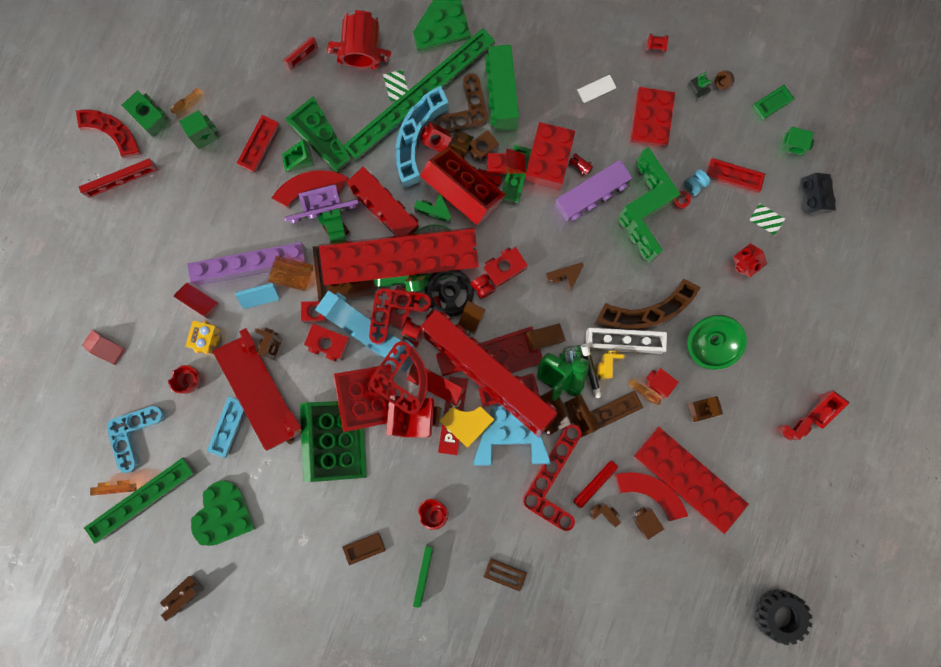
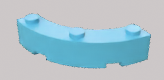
(409, 135)
(358, 326)

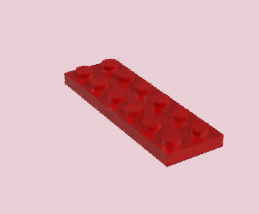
(691, 480)

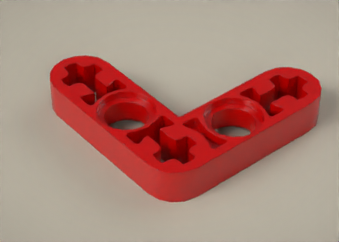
(392, 303)

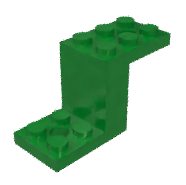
(648, 205)

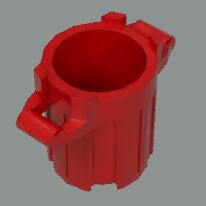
(359, 42)

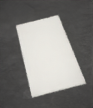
(596, 88)

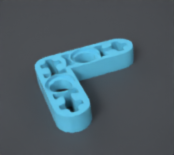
(124, 434)

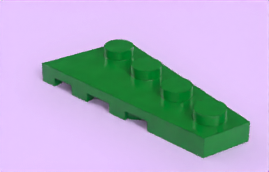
(314, 128)

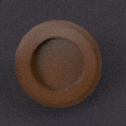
(724, 80)

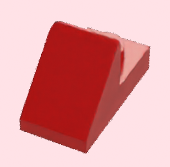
(506, 163)
(828, 408)

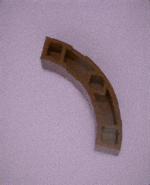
(648, 317)

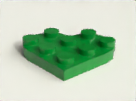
(223, 515)

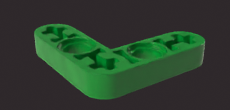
(412, 282)

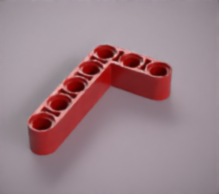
(550, 477)

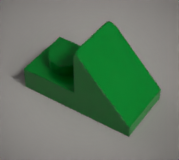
(436, 212)

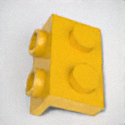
(605, 366)

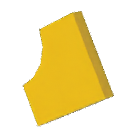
(466, 425)

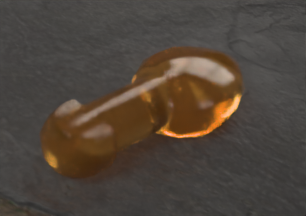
(180, 105)
(648, 394)

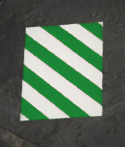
(395, 84)
(767, 219)

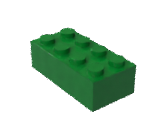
(501, 88)

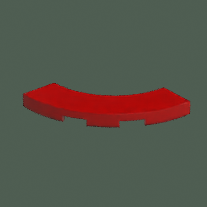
(111, 126)
(308, 181)
(655, 489)

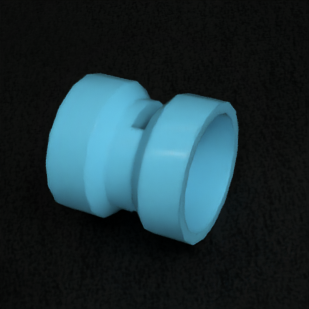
(698, 181)

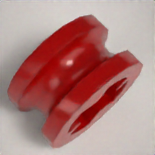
(683, 205)

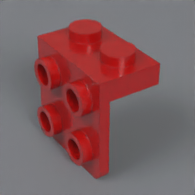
(410, 425)

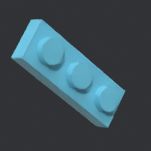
(226, 428)

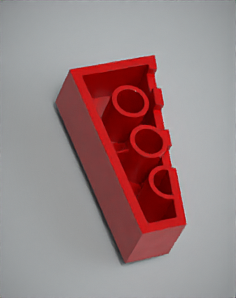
(381, 203)

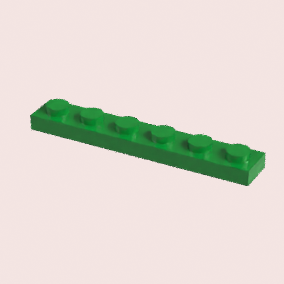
(139, 500)

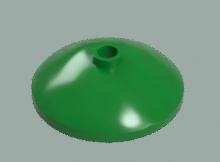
(717, 352)

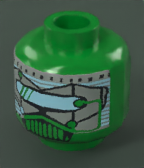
(571, 353)

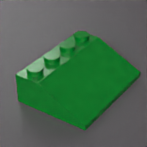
(326, 449)

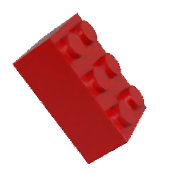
(549, 156)

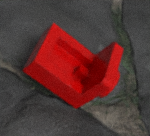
(800, 429)

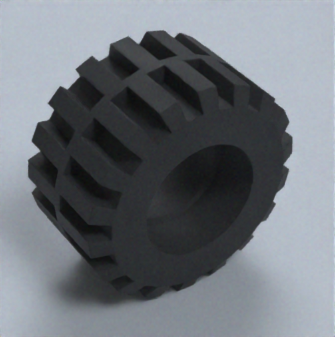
(799, 617)

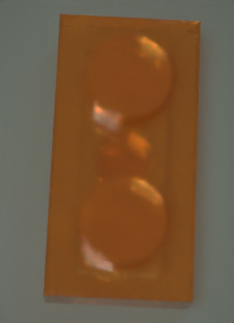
(105, 488)

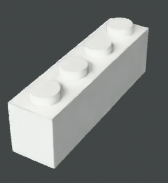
(626, 340)

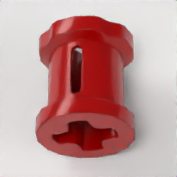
(657, 42)

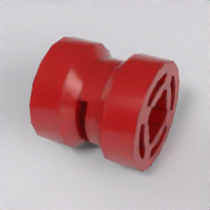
(483, 286)

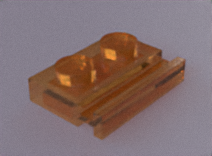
(290, 273)

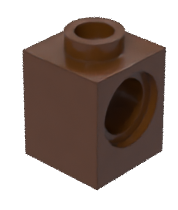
(484, 139)
(647, 522)

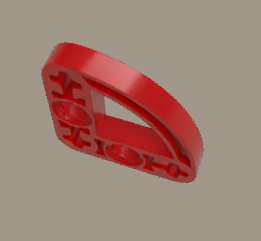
(388, 376)

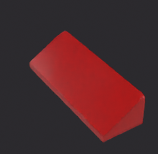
(438, 385)

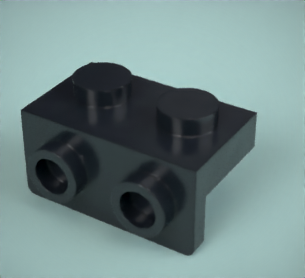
(818, 193)

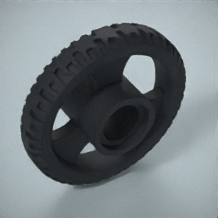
(451, 308)

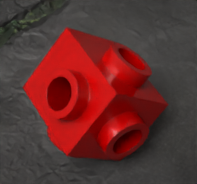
(750, 260)

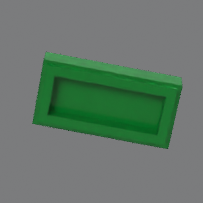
(773, 102)

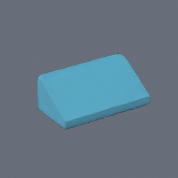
(257, 295)

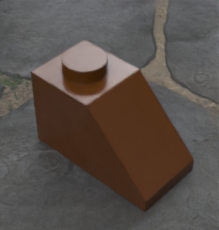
(471, 318)

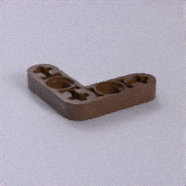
(474, 109)

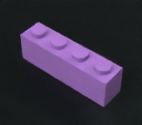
(594, 190)

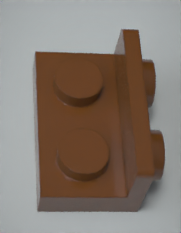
(269, 344)
(180, 597)

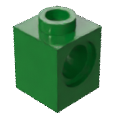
(798, 141)

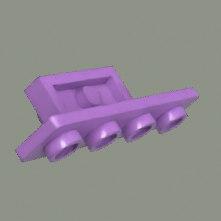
(319, 201)

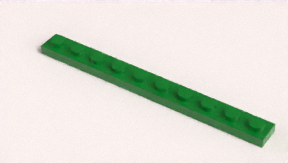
(439, 76)

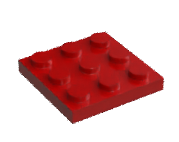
(357, 402)

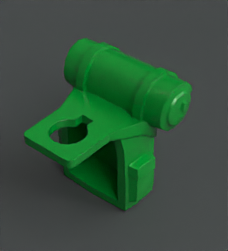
(563, 375)

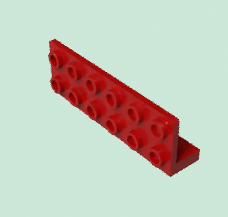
(256, 391)

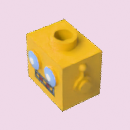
(203, 337)

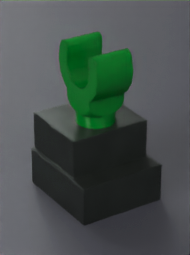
(699, 86)

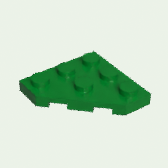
(441, 25)

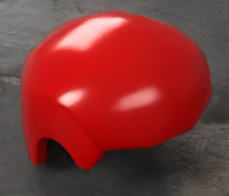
(184, 379)
(433, 514)

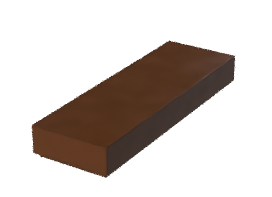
(616, 409)

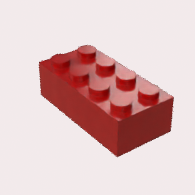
(462, 185)

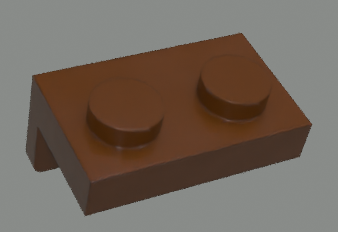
(562, 418)

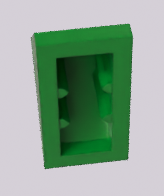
(298, 157)

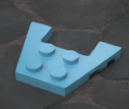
(508, 431)

